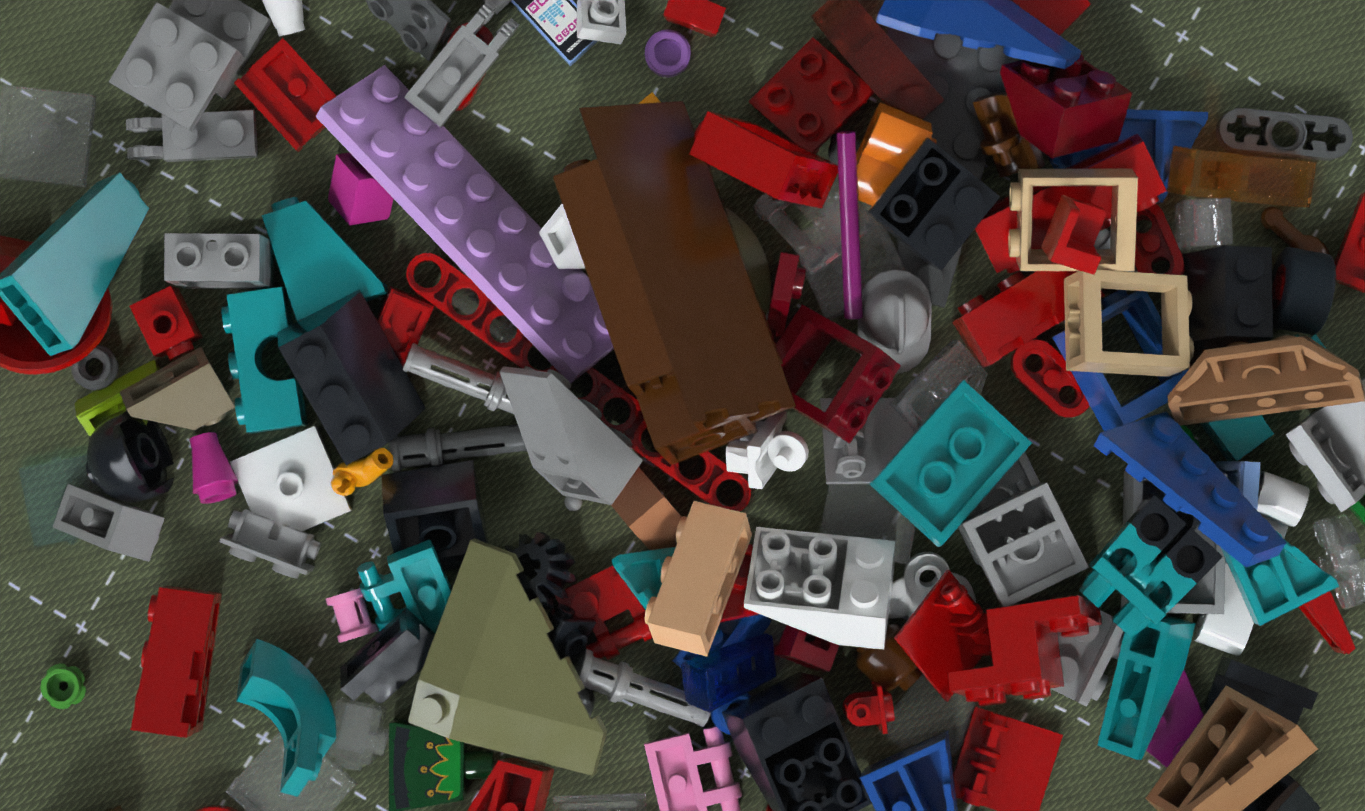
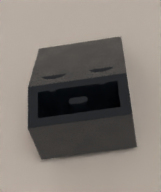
(797, 747)

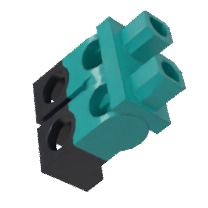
(1147, 582)

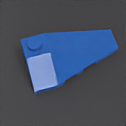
(981, 25)

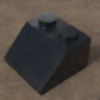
(1230, 295)
(435, 506)

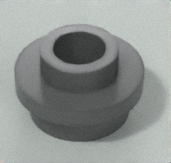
(106, 378)

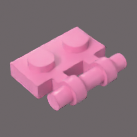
(677, 776)

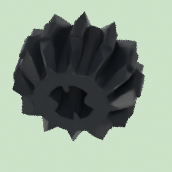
(553, 569)

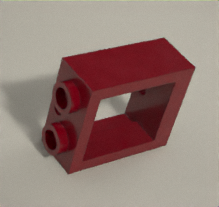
(872, 375)

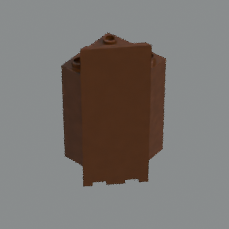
(671, 280)

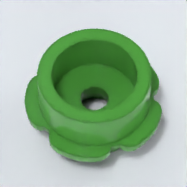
(51, 688)

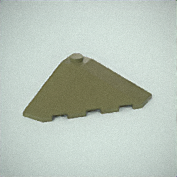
(497, 674)

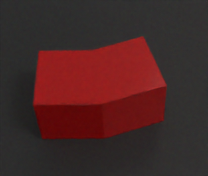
(695, 15)

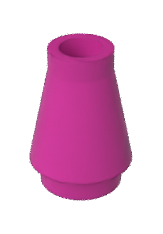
(211, 470)

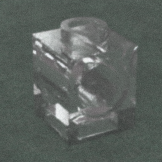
(1203, 224)

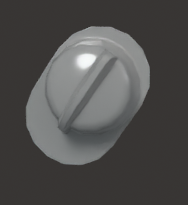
(897, 317)

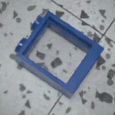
(1147, 329)

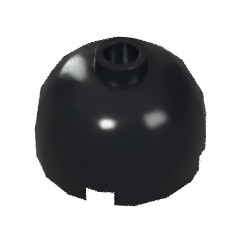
(129, 458)

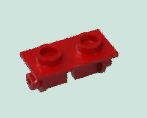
(870, 708)

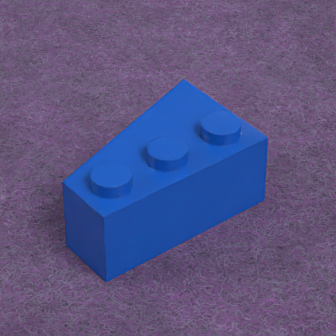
(914, 778)

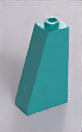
(70, 266)

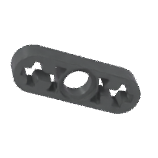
(1316, 149)

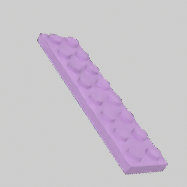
(470, 220)

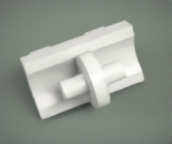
(766, 451)

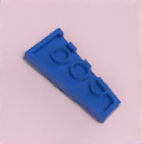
(1194, 485)

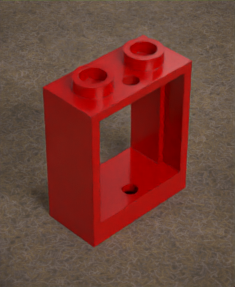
(764, 160)

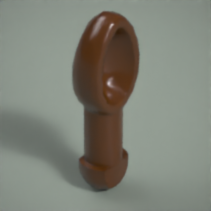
(1273, 218)

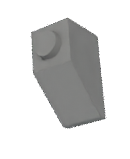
(108, 523)

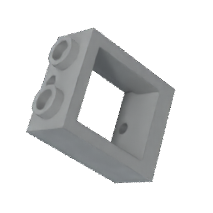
(228, 263)

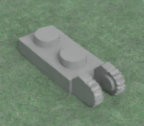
(458, 67)
(214, 137)

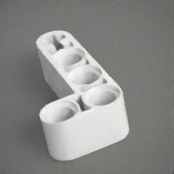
(1282, 506)

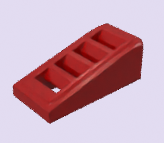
(1328, 621)

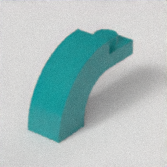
(295, 704)

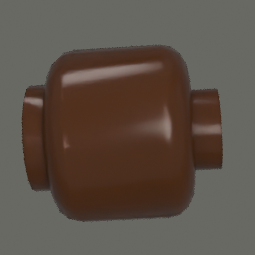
(888, 666)

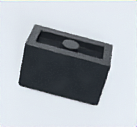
(387, 659)
(1266, 689)

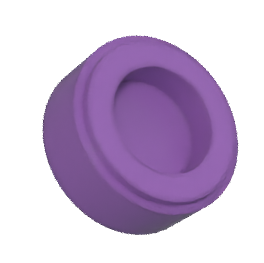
(667, 53)

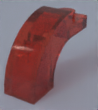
(876, 57)

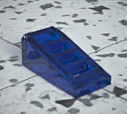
(702, 672)

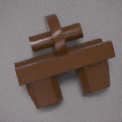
(1003, 137)

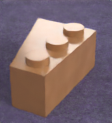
(1231, 757)

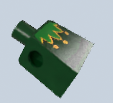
(430, 767)

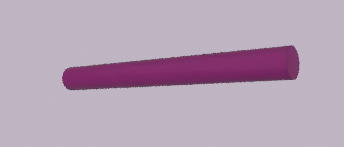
(849, 225)

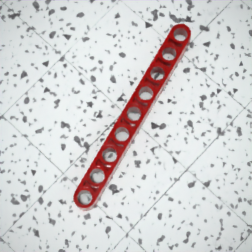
(601, 391)

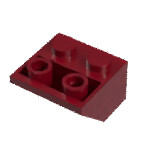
(1065, 107)

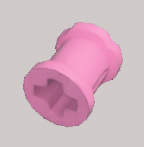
(351, 615)

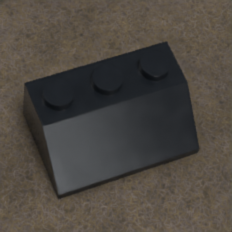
(351, 376)

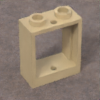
(1123, 215)
(1084, 323)

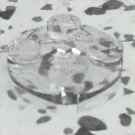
(1342, 558)

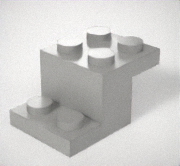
(189, 55)
(1334, 450)
(1021, 536)

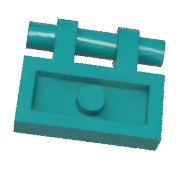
(419, 579)

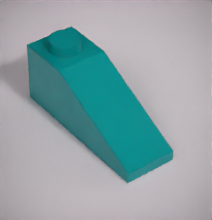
(1143, 684)

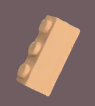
(698, 578)

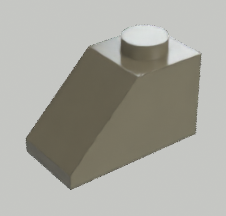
(180, 394)

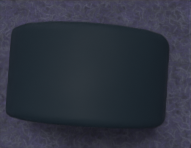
(1302, 290)

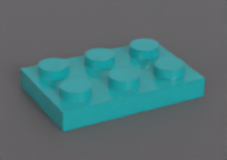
(950, 463)

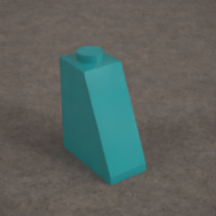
(315, 259)

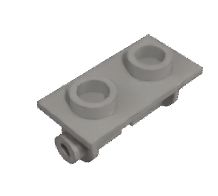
(253, 540)

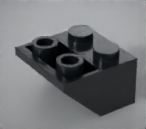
(933, 204)

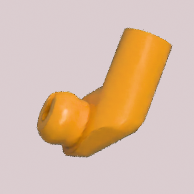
(360, 472)

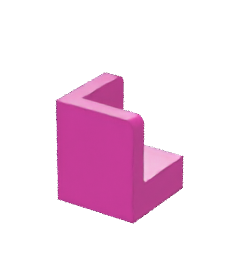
(357, 193)

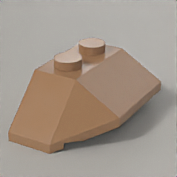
(1263, 380)

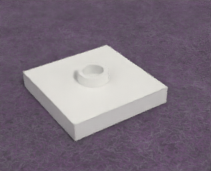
(291, 482)

